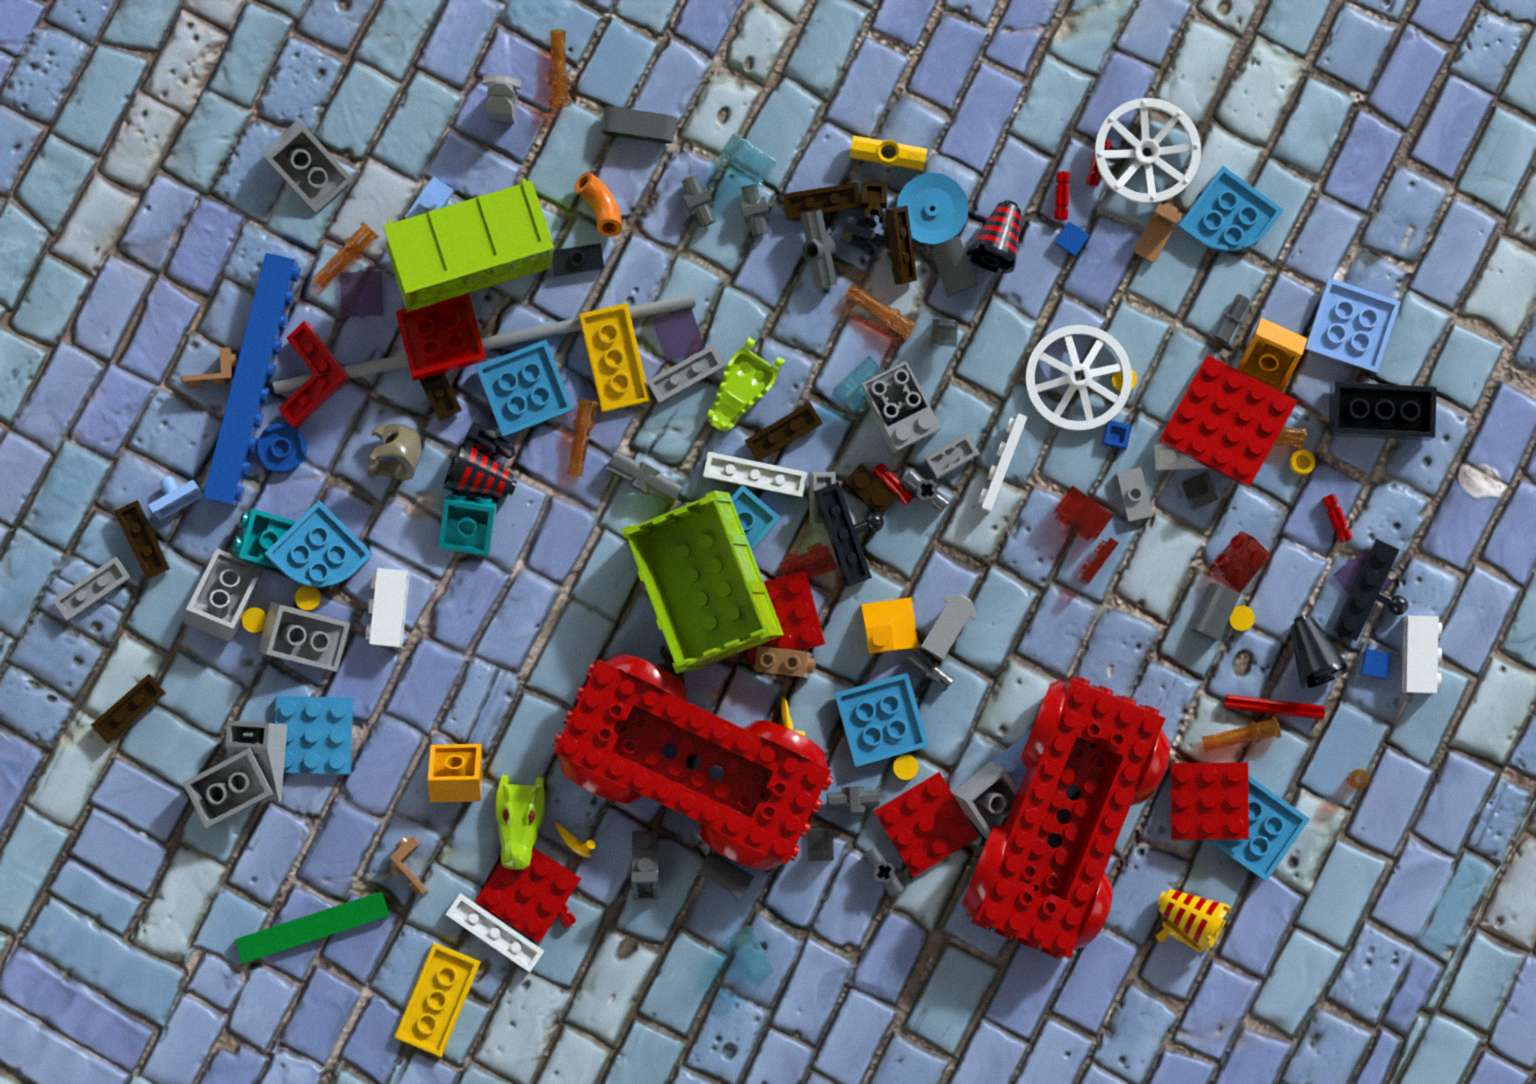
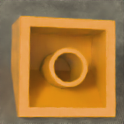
(1272, 354)
(455, 773)

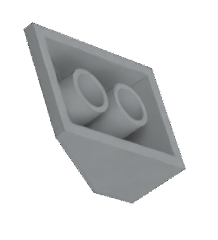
(307, 165)
(222, 595)
(303, 637)
(228, 788)
(987, 797)

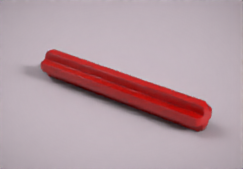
(1274, 707)

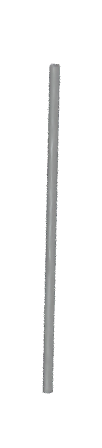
(496, 341)

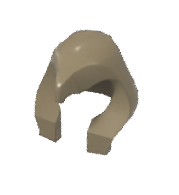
(403, 445)

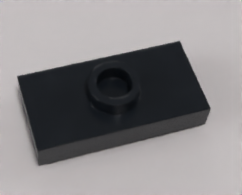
(578, 260)

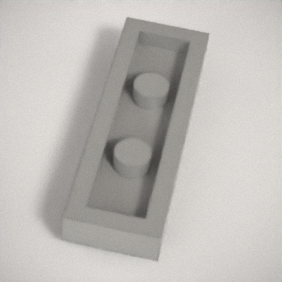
(686, 374)
(92, 589)

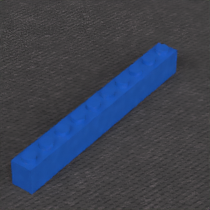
(251, 380)

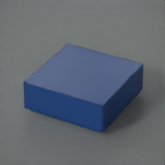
(1071, 239)
(1116, 435)
(1376, 664)

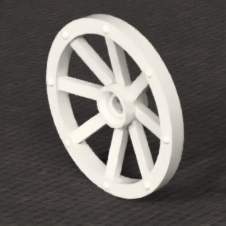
(1152, 146)
(1081, 385)

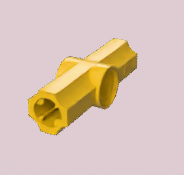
(905, 155)

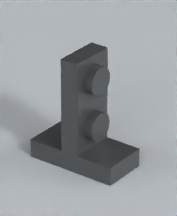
(645, 865)

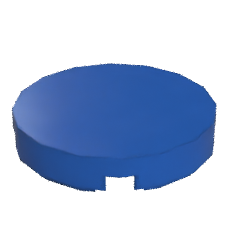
(281, 448)

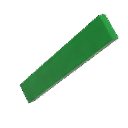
(312, 927)

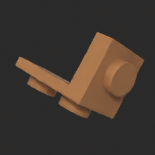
(1157, 232)
(228, 364)
(785, 662)
(406, 847)

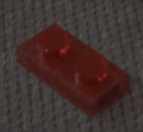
(1103, 551)

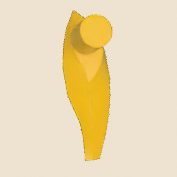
(786, 719)
(574, 843)
(1171, 930)

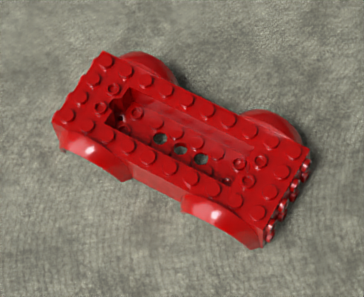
(617, 753)
(1062, 892)

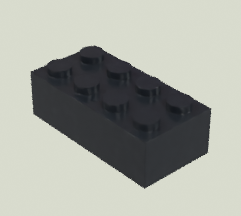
(1382, 411)

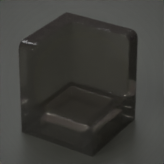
(943, 333)
(1199, 491)
(820, 845)

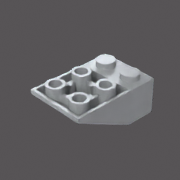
(900, 408)
(267, 745)

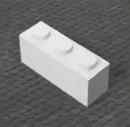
(388, 607)
(1421, 654)

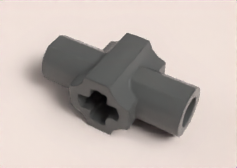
(698, 201)
(754, 210)
(915, 481)
(852, 799)
(875, 860)

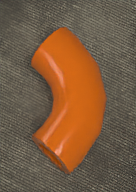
(602, 203)

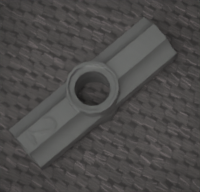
(818, 248)
(644, 478)

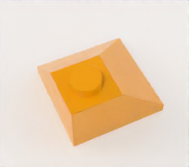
(889, 626)

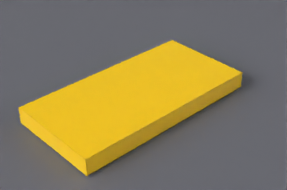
(614, 357)
(437, 999)

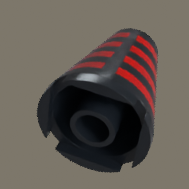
(997, 240)
(478, 474)

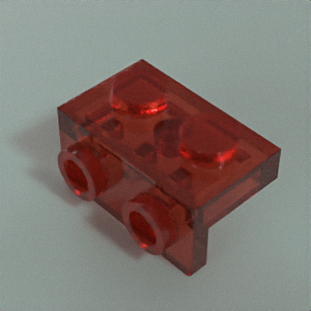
(1240, 561)
(815, 562)

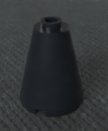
(1314, 653)

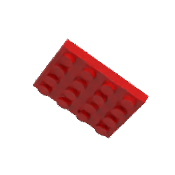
(1228, 421)

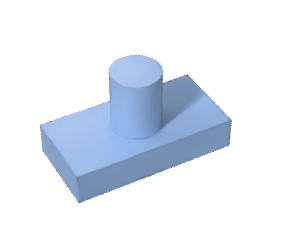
(433, 197)
(175, 497)

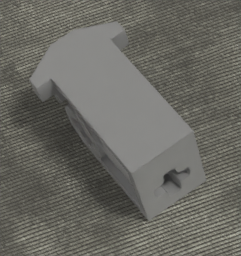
(502, 97)
(948, 625)

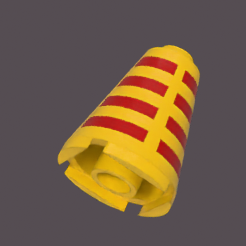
(1194, 916)

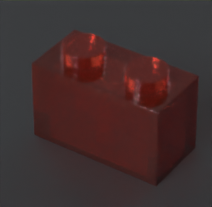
(1082, 514)

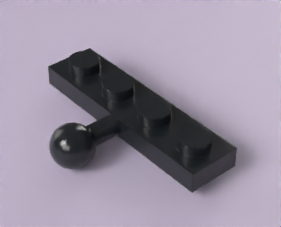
(844, 533)
(1367, 591)

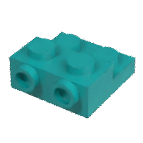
(467, 523)
(259, 534)

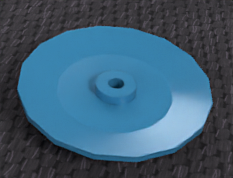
(945, 197)

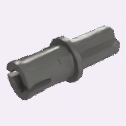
(1232, 318)
(930, 669)

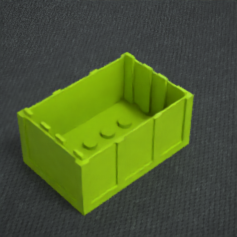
(469, 246)
(703, 582)

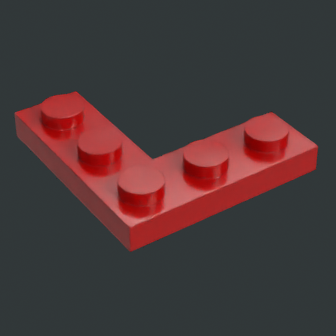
(323, 384)

